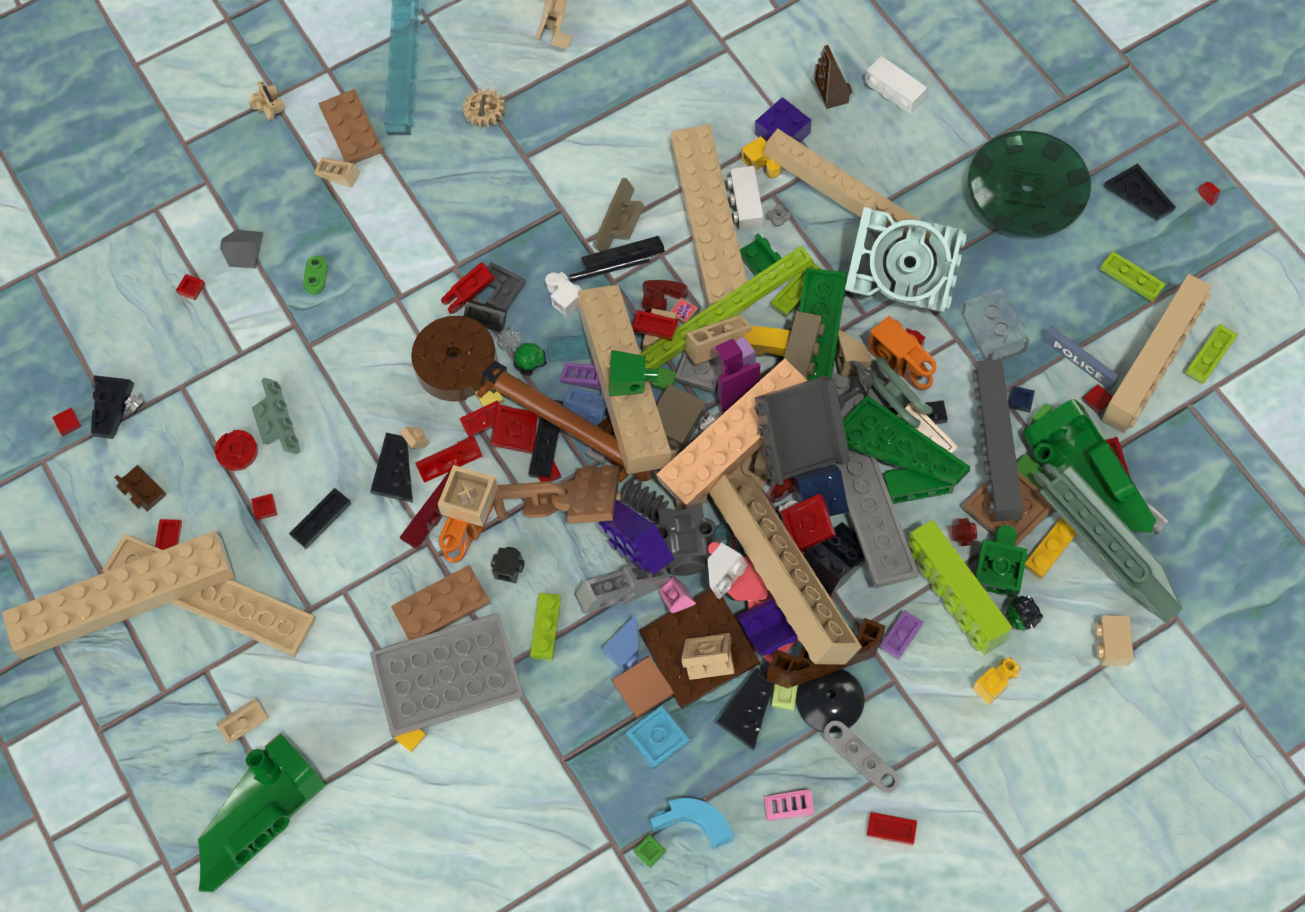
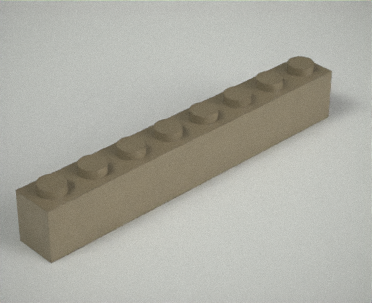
(800, 354)

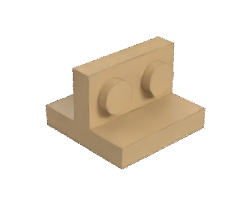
(708, 656)

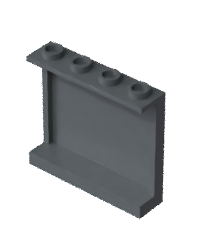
(801, 428)

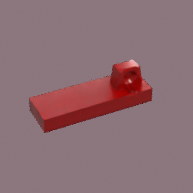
(443, 461)

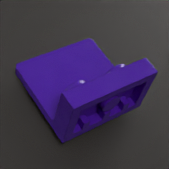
(767, 627)

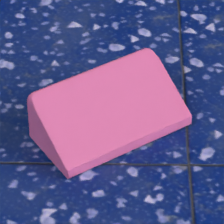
(676, 595)

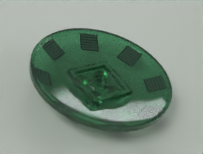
(1032, 159)

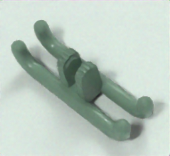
(898, 392)

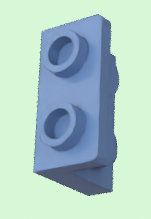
(586, 404)

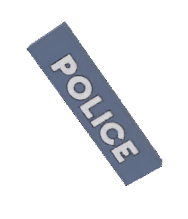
(1080, 357)

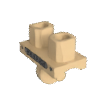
(263, 100)

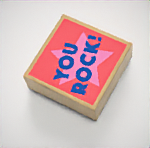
(684, 310)

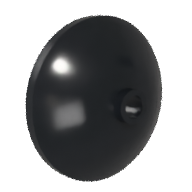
(819, 709)

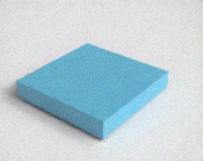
(657, 737)

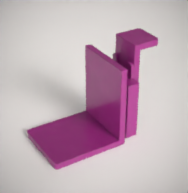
(735, 377)

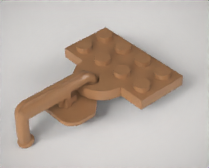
(586, 498)

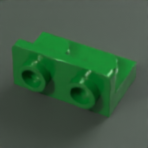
(758, 255)

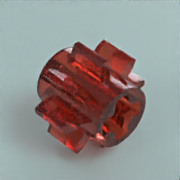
(654, 301)
(964, 532)

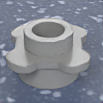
(778, 220)
(133, 402)

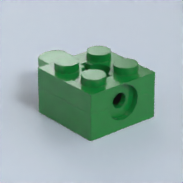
(1001, 563)

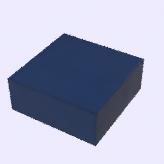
(1021, 399)

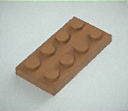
(351, 127)
(441, 604)

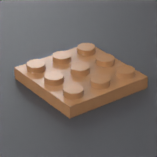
(1034, 510)

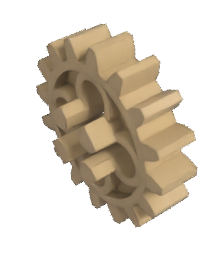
(493, 101)

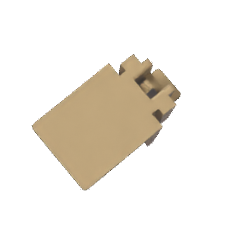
(552, 17)

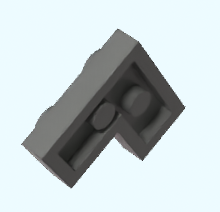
(506, 286)

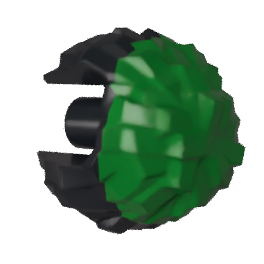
(528, 357)
(1023, 613)

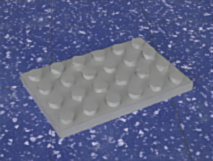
(446, 675)

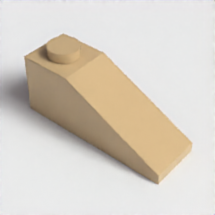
(702, 342)

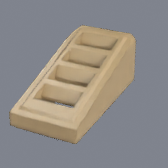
(348, 176)

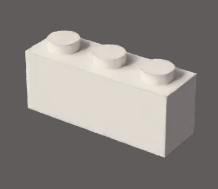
(895, 84)
(745, 198)

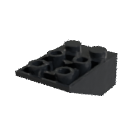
(836, 558)

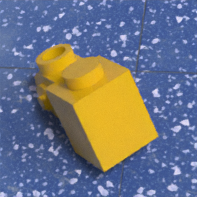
(754, 156)
(995, 681)

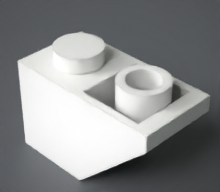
(724, 568)

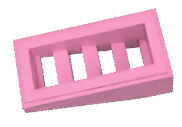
(799, 812)

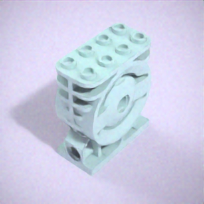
(942, 238)

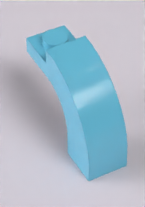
(698, 813)

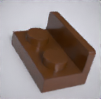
(141, 488)

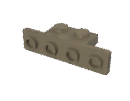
(620, 217)

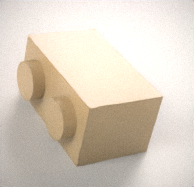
(1114, 640)

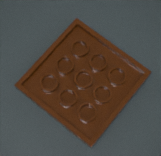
(705, 618)

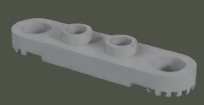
(861, 756)

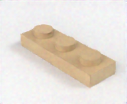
(930, 429)

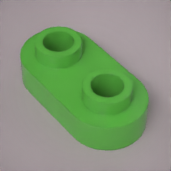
(315, 273)

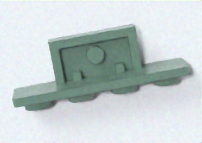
(274, 419)

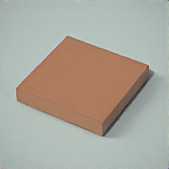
(643, 687)

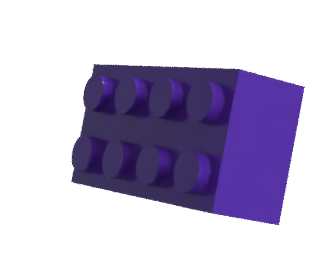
(636, 539)

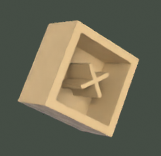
(468, 495)

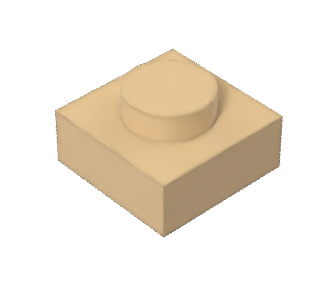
(415, 437)

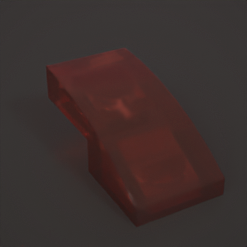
(669, 288)
(782, 491)

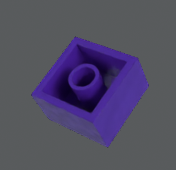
(785, 118)

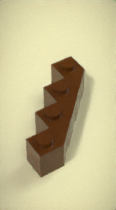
(792, 670)

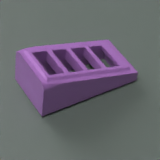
(591, 383)

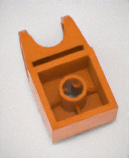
(902, 352)
(459, 536)

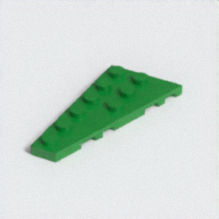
(885, 436)

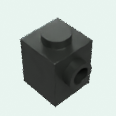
(507, 564)

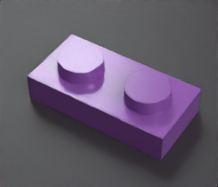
(901, 634)

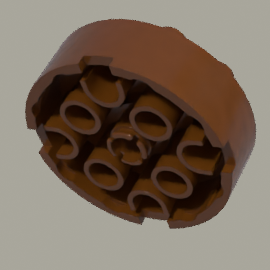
(452, 357)

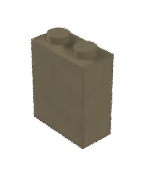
(680, 416)

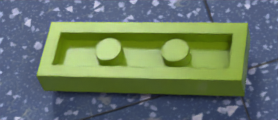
(1132, 276)
(791, 294)
(1211, 353)
(545, 626)

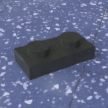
(487, 315)

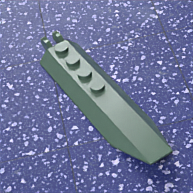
(1110, 539)

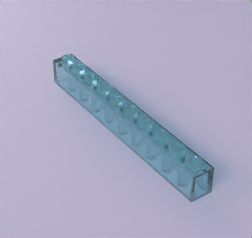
(402, 67)

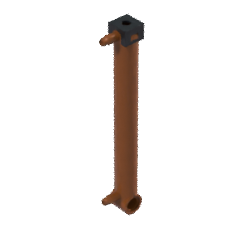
(498, 379)

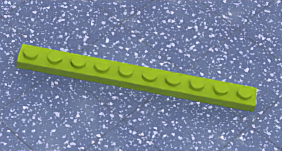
(730, 305)

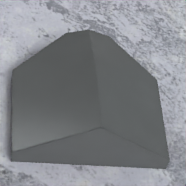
(242, 248)

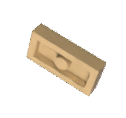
(242, 720)

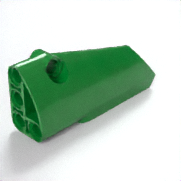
(1078, 443)
(256, 810)

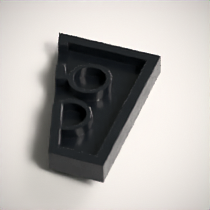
(1141, 191)
(109, 404)
(393, 470)
(746, 711)

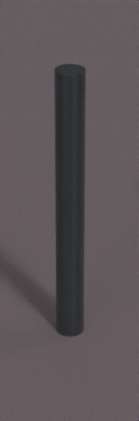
(583, 275)

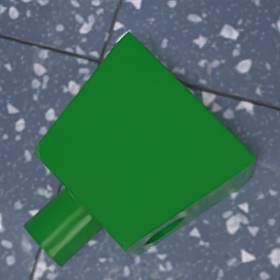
(629, 374)

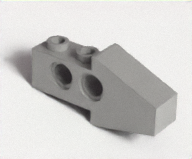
(620, 587)

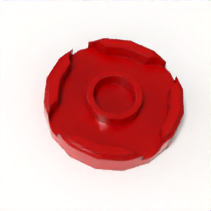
(236, 450)

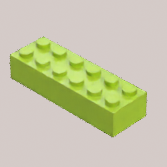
(958, 588)

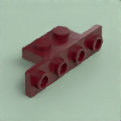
(425, 519)

